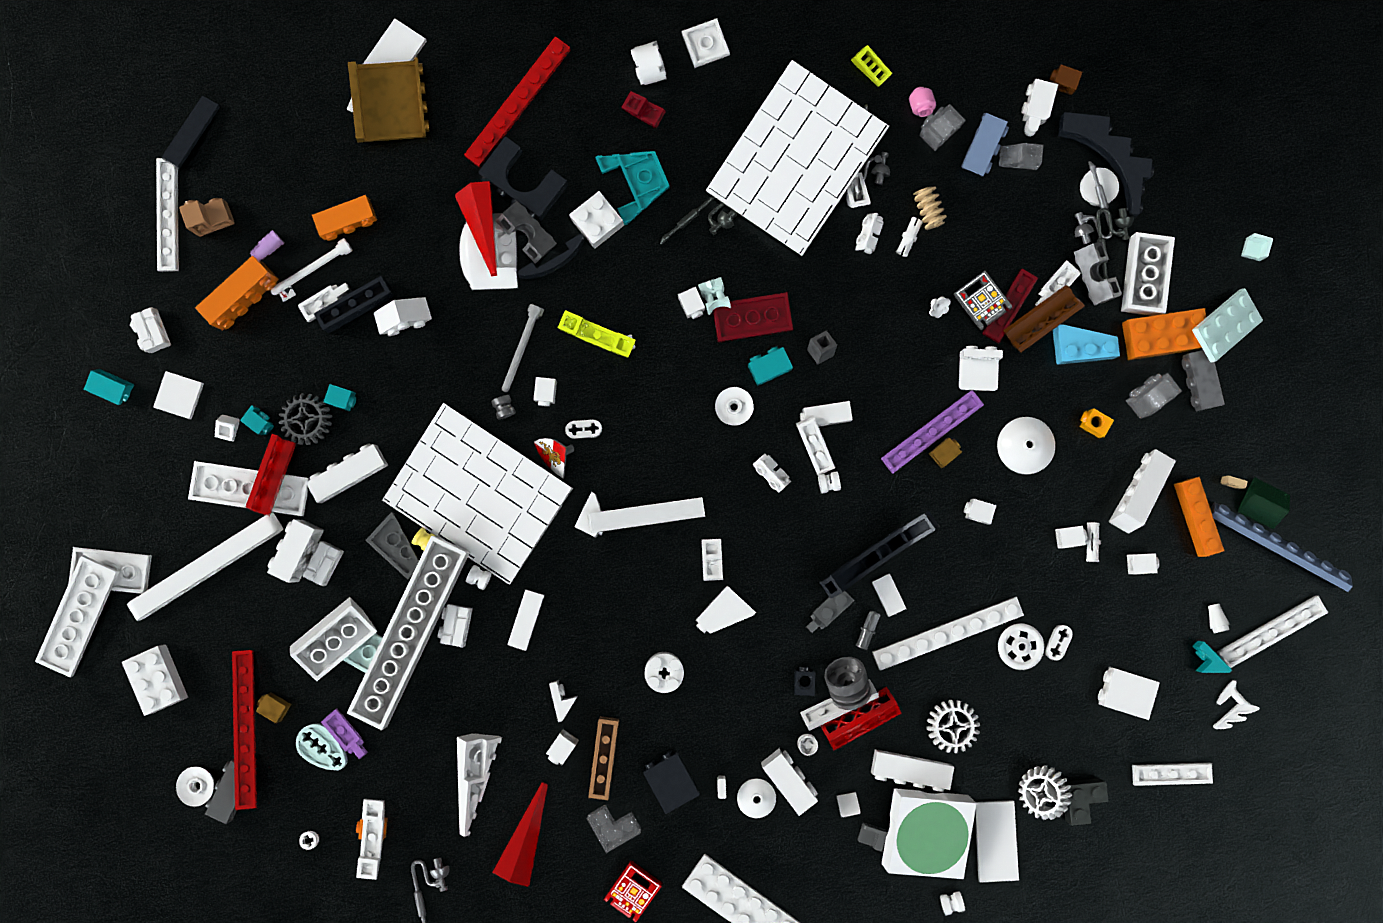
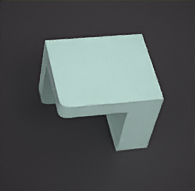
(1257, 247)

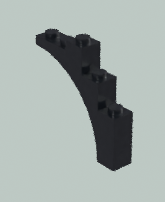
(1116, 150)
(879, 553)

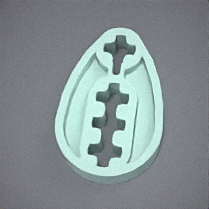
(313, 754)

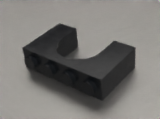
(537, 201)

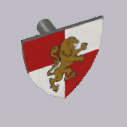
(554, 454)

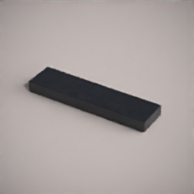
(190, 132)

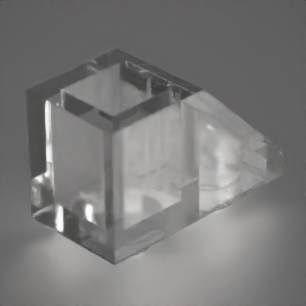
(1021, 156)

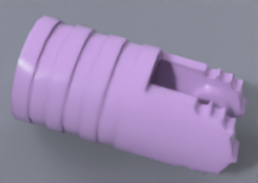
(267, 245)

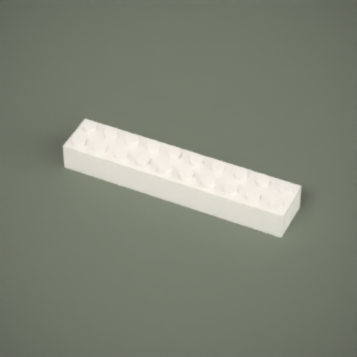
(408, 632)

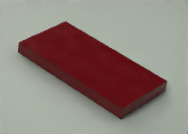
(753, 317)

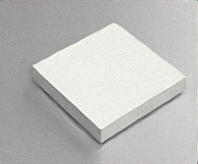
(705, 43)
(178, 395)

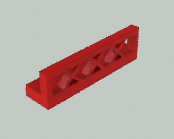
(270, 475)
(866, 722)

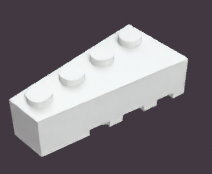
(1142, 492)

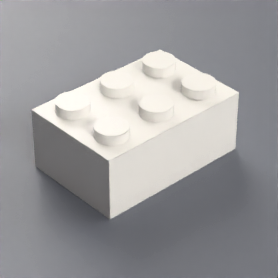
(294, 550)
(154, 679)
(790, 781)

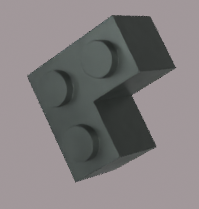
(1084, 793)

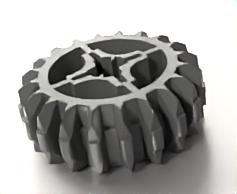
(307, 425)

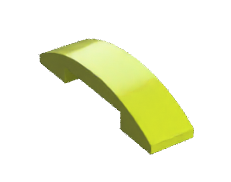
(596, 334)

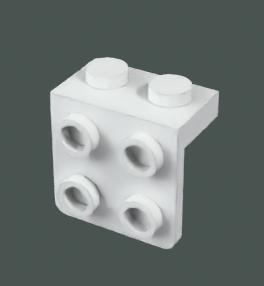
(979, 368)

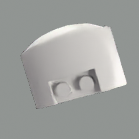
(476, 269)

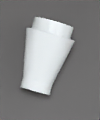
(1218, 620)

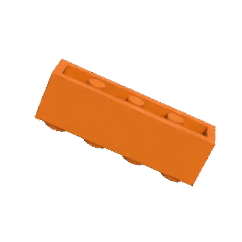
(1198, 517)

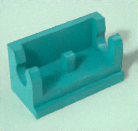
(108, 386)

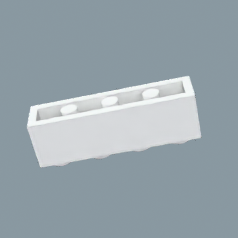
(347, 473)
(912, 769)

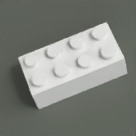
(1147, 274)

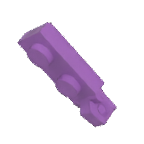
(344, 733)

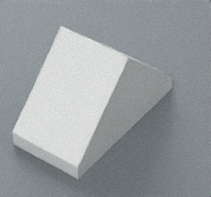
(857, 192)

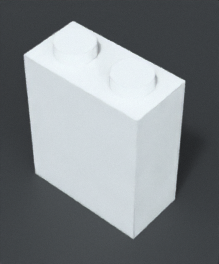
(1128, 693)

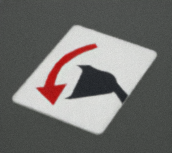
(287, 293)

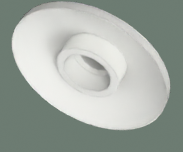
(734, 396)
(187, 788)
(754, 788)

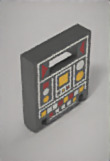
(985, 302)

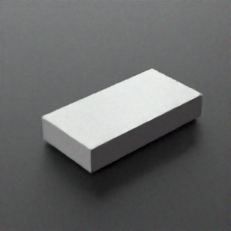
(888, 595)

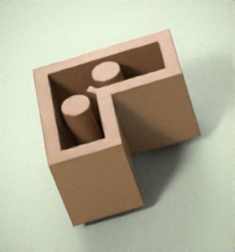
(206, 218)

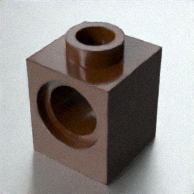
(1066, 78)

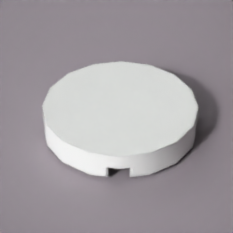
(1106, 179)

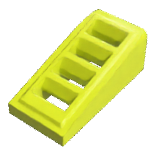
(876, 62)

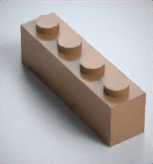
(603, 758)

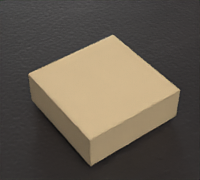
(1234, 482)

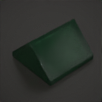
(1265, 503)

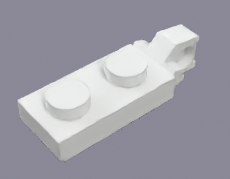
(1064, 276)
(322, 299)

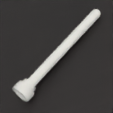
(341, 248)

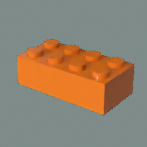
(237, 293)
(1162, 334)

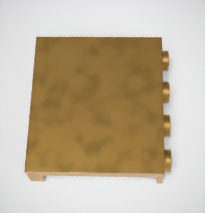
(388, 101)

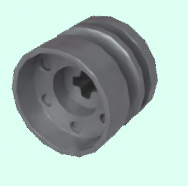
(848, 683)

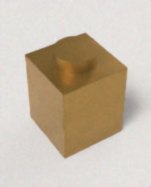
(945, 452)
(272, 707)

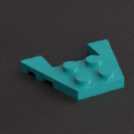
(643, 177)

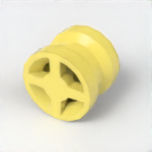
(422, 538)

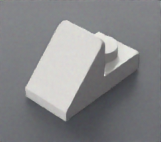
(561, 705)

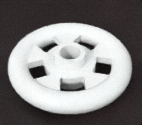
(1014, 631)

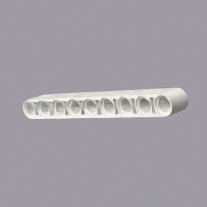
(205, 566)

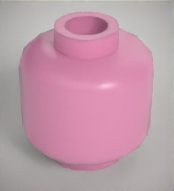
(922, 101)

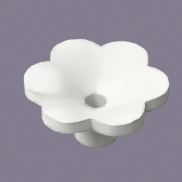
(939, 307)

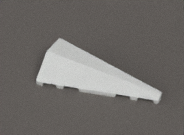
(474, 760)

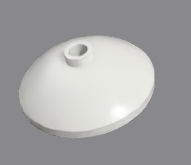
(1013, 446)

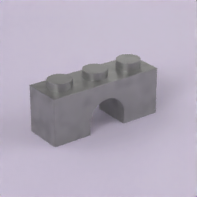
(519, 219)
(1089, 260)

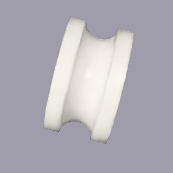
(304, 845)

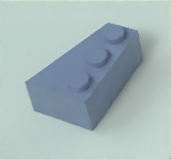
(985, 144)

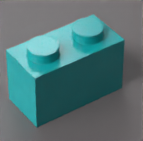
(770, 365)

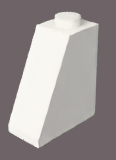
(724, 611)

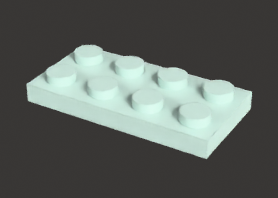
(1227, 325)

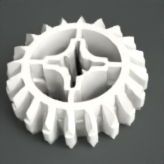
(936, 727)
(1031, 790)

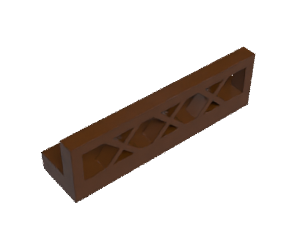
(1042, 317)

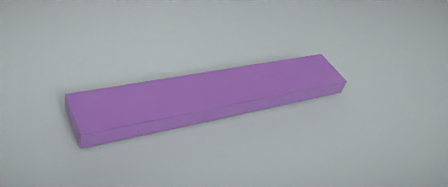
(932, 431)

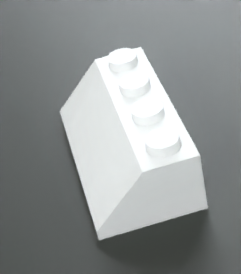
(332, 639)

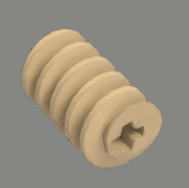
(929, 207)

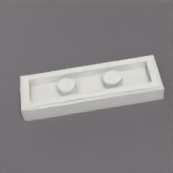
(815, 445)
(525, 620)

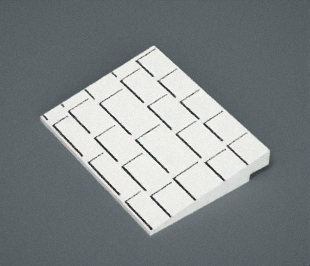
(797, 158)
(477, 493)

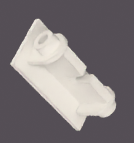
(871, 224)
(765, 467)

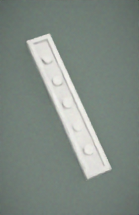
(167, 216)
(646, 515)
(1272, 631)

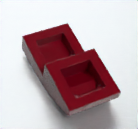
(643, 110)

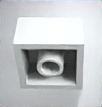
(596, 219)

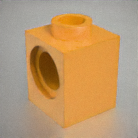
(1104, 423)

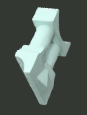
(713, 289)

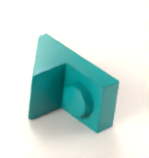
(1213, 662)

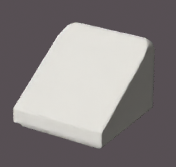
(226, 427)
(848, 804)

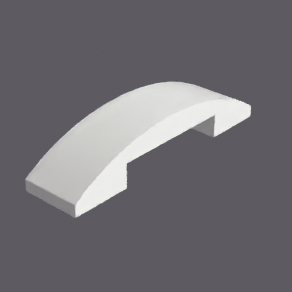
(372, 839)

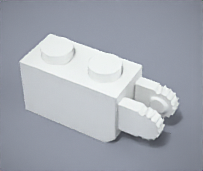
(1039, 105)

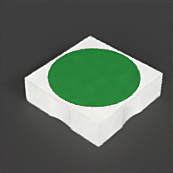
(929, 834)

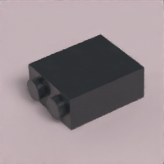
(671, 781)

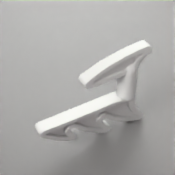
(1242, 707)

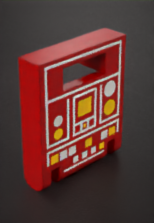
(629, 894)

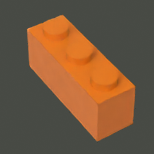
(344, 218)

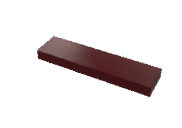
(1016, 296)

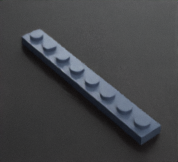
(1277, 544)

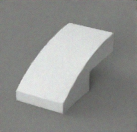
(712, 559)

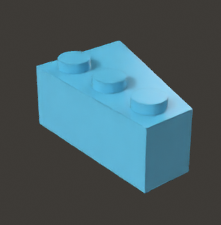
(1082, 345)

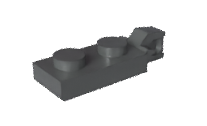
(829, 611)

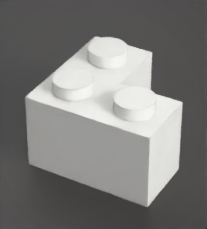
(401, 315)

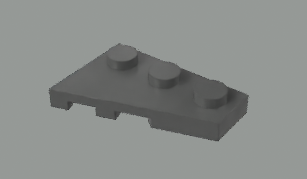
(394, 546)

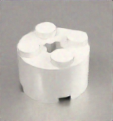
(650, 63)
(656, 664)

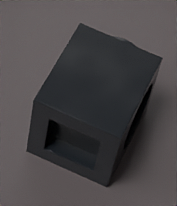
(808, 689)

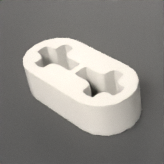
(583, 424)
(1054, 640)

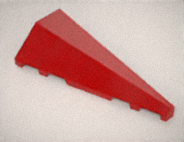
(477, 209)
(519, 855)

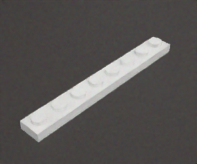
(948, 633)

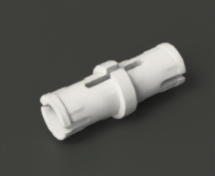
(909, 236)
(1093, 542)

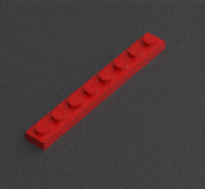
(517, 102)
(244, 730)

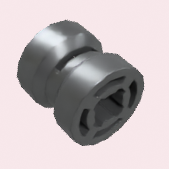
(503, 407)

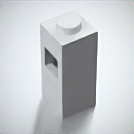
(829, 413)

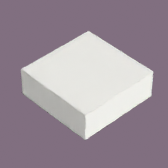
(721, 787)

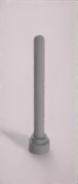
(534, 313)

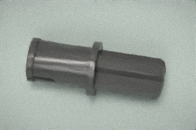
(868, 630)

